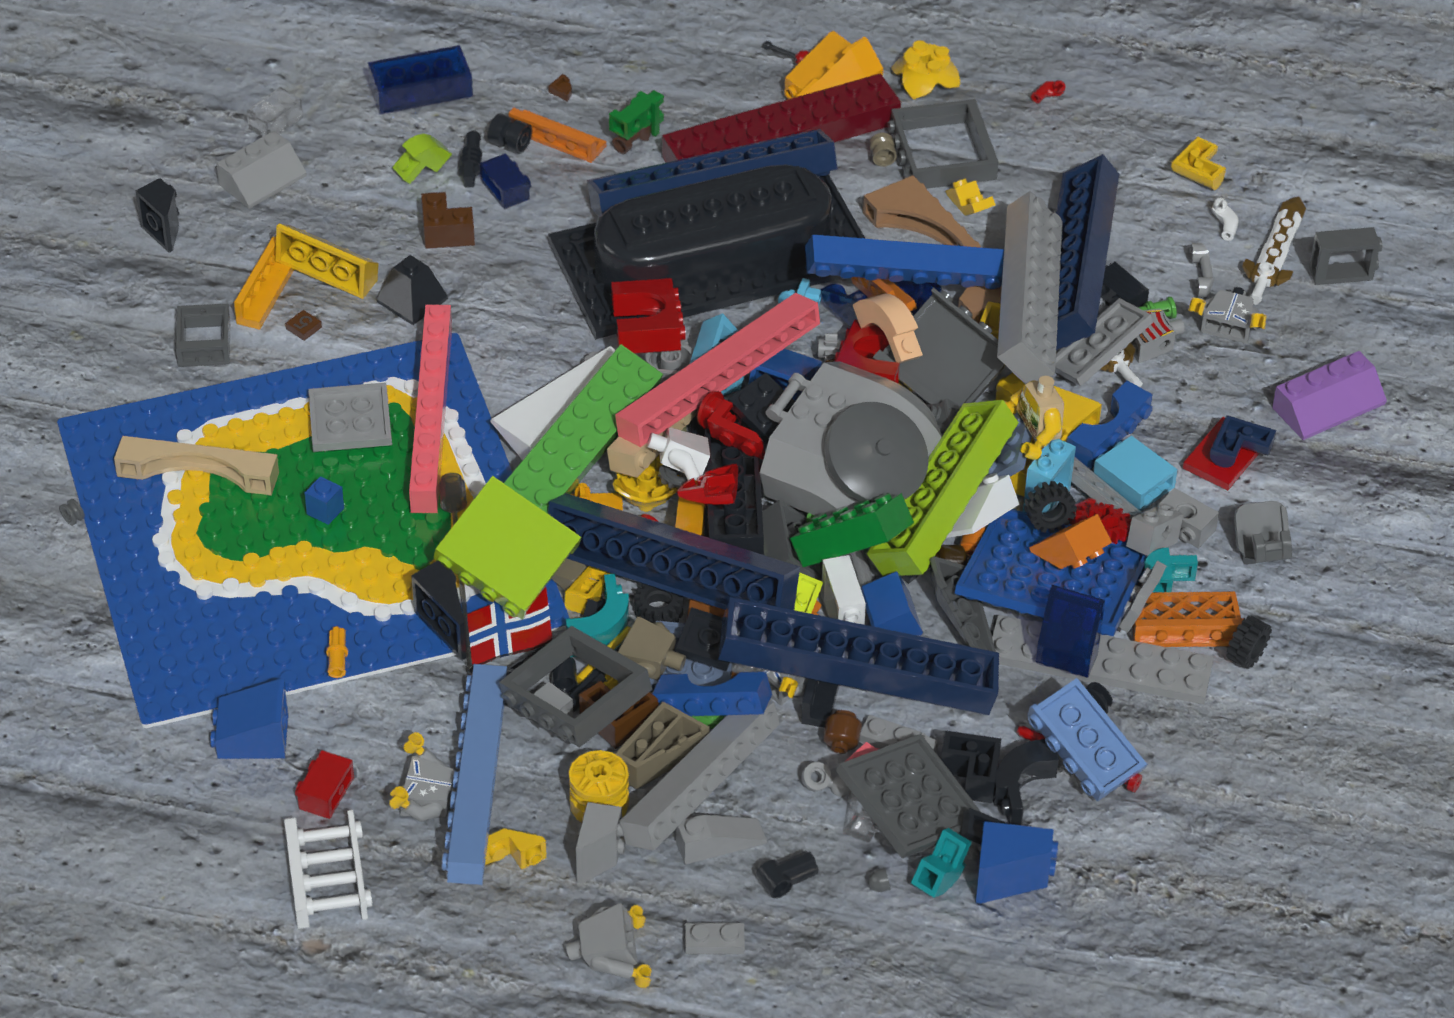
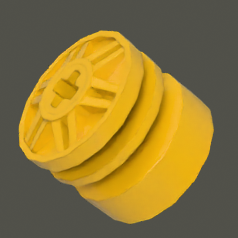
(598, 779)

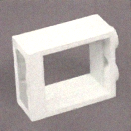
(842, 590)

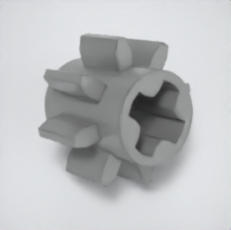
(829, 346)

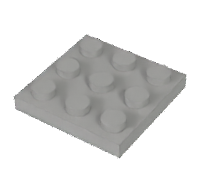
(349, 417)

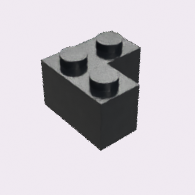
(975, 759)

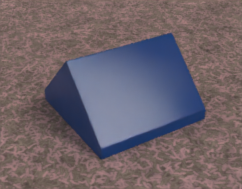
(891, 605)

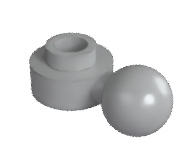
(836, 783)

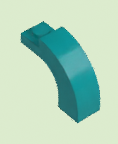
(610, 619)

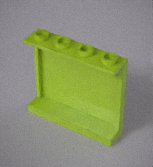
(506, 547)

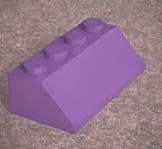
(1329, 395)

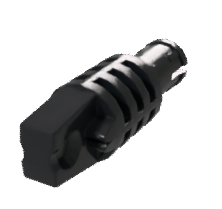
(471, 158)

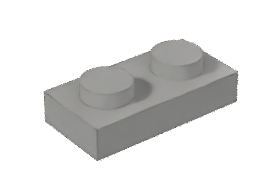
(715, 938)

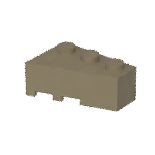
(660, 744)

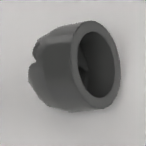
(879, 880)

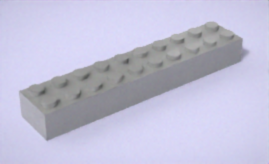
(1030, 289)

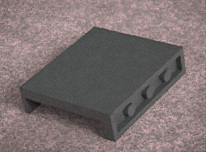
(956, 352)

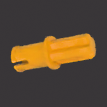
(337, 652)

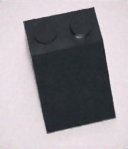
(439, 605)

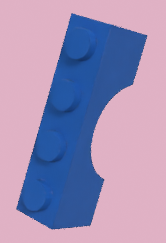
(1129, 407)
(742, 695)

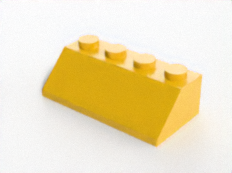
(325, 261)

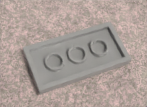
(1113, 333)

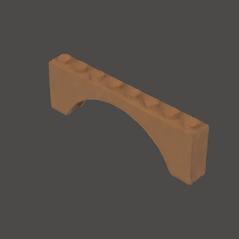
(913, 208)

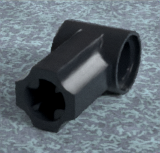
(781, 876)

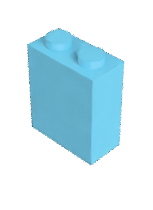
(1136, 472)

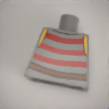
(1158, 337)

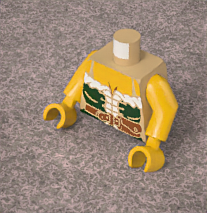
(1041, 412)

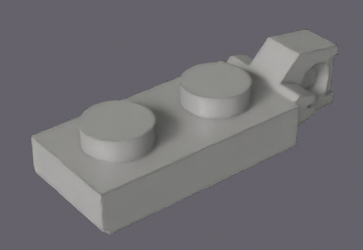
(884, 733)

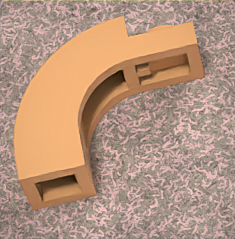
(894, 320)

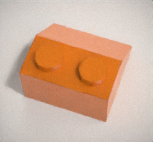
(1074, 544)

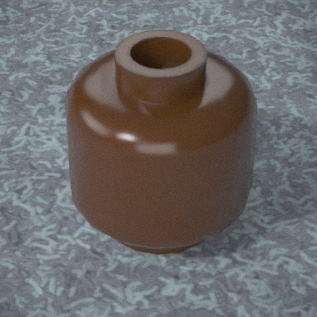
(842, 731)

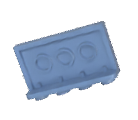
(1086, 740)

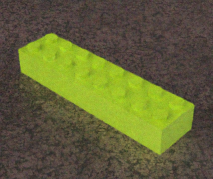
(951, 480)

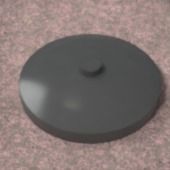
(876, 452)

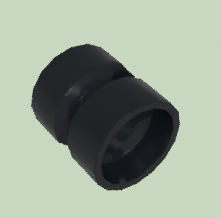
(509, 133)

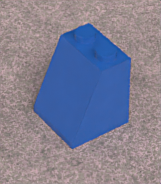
(783, 365)
(252, 723)
(1014, 860)

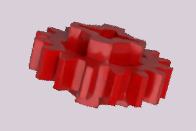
(1114, 520)

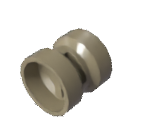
(883, 149)

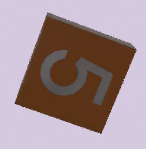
(303, 325)

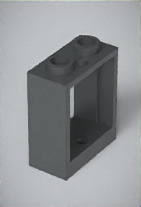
(1341, 241)
(203, 351)

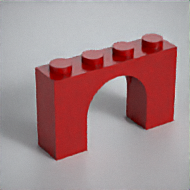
(648, 297)
(864, 344)

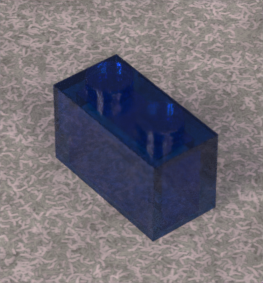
(505, 181)

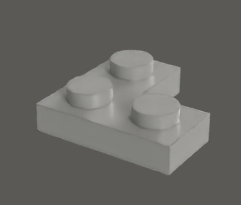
(1139, 596)

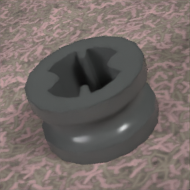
(72, 512)

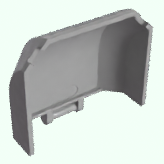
(795, 454)

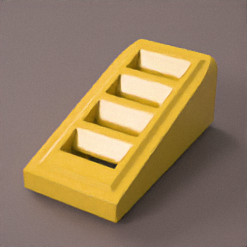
(585, 588)

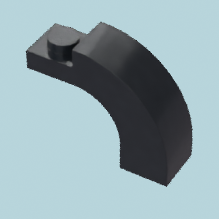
(1018, 767)

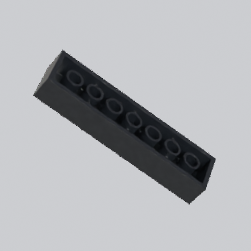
(741, 521)

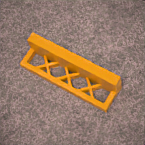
(261, 289)

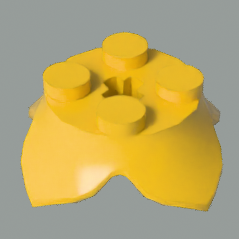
(925, 67)
(646, 489)

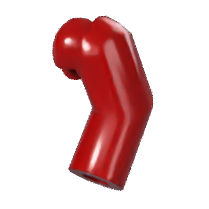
(1048, 89)

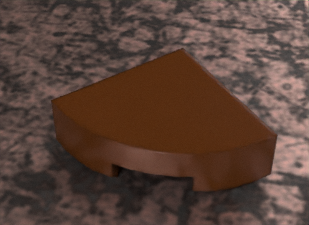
(561, 87)

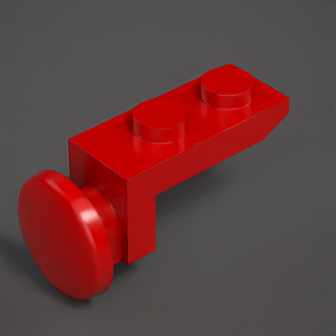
(716, 416)

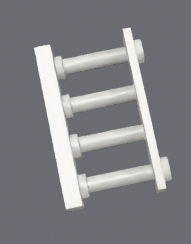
(304, 883)

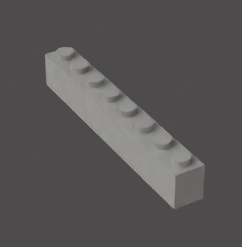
(696, 777)

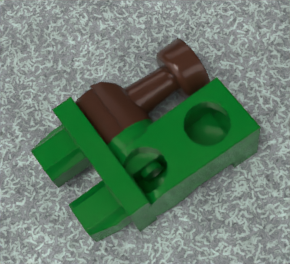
(636, 120)

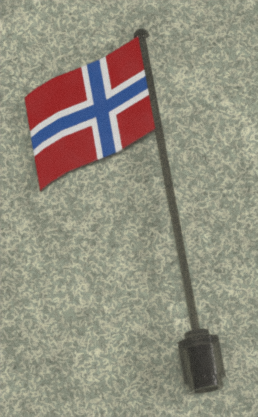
(490, 630)

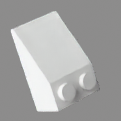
(993, 499)

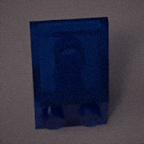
(1070, 631)

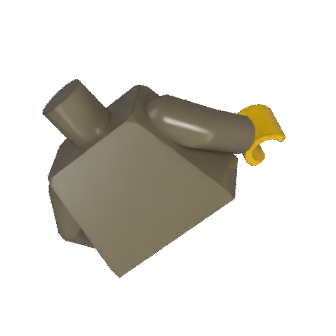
(650, 647)

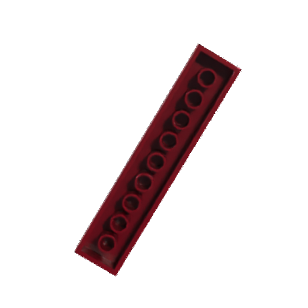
(837, 111)

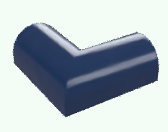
(1240, 434)

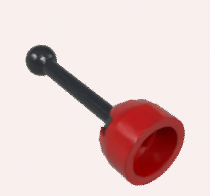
(798, 57)

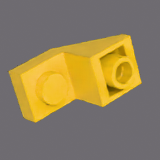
(968, 197)
(523, 847)

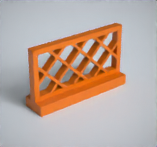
(1186, 630)

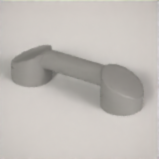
(1200, 254)

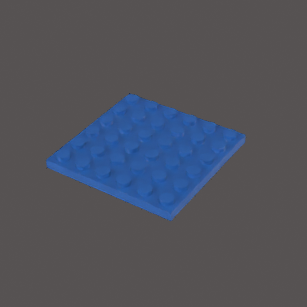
(1012, 577)

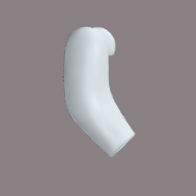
(1226, 217)

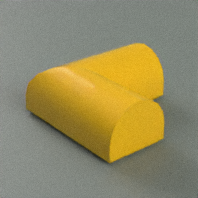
(1196, 164)

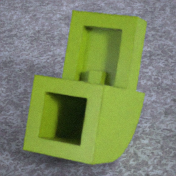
(420, 152)

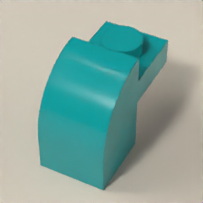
(1177, 568)
(942, 868)

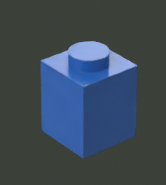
(324, 500)

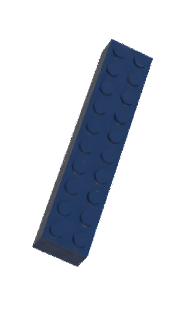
(806, 149)
(1086, 215)
(673, 557)
(859, 656)

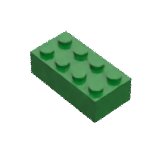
(851, 529)

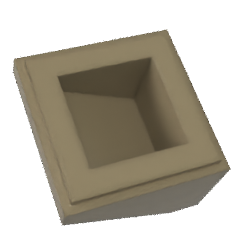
(568, 573)

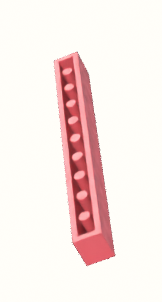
(717, 369)
(431, 409)

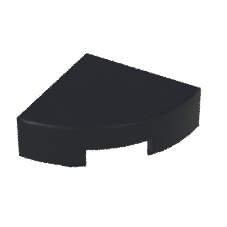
(593, 605)

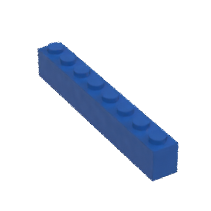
(904, 261)

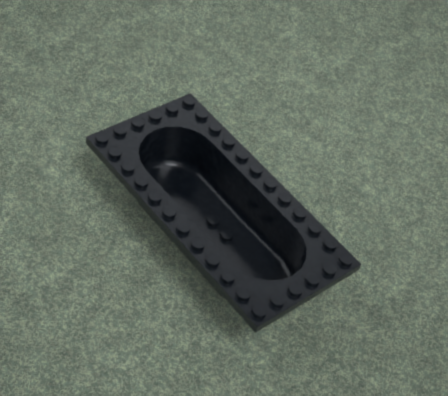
(714, 238)

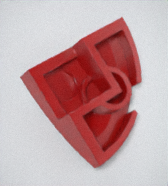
(714, 487)

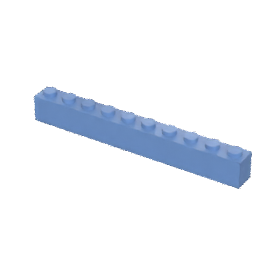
(476, 777)

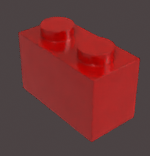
(325, 784)

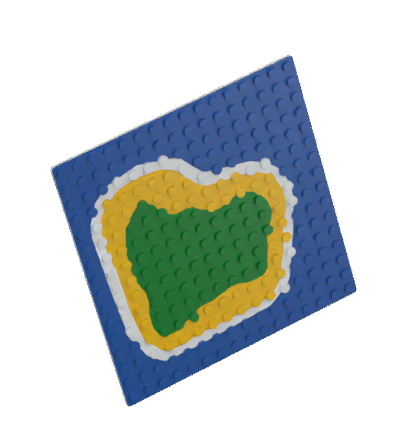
(245, 586)

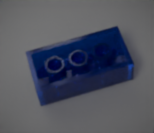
(420, 79)

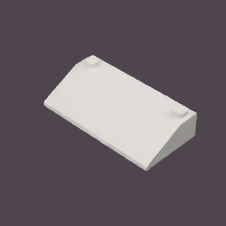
(532, 417)

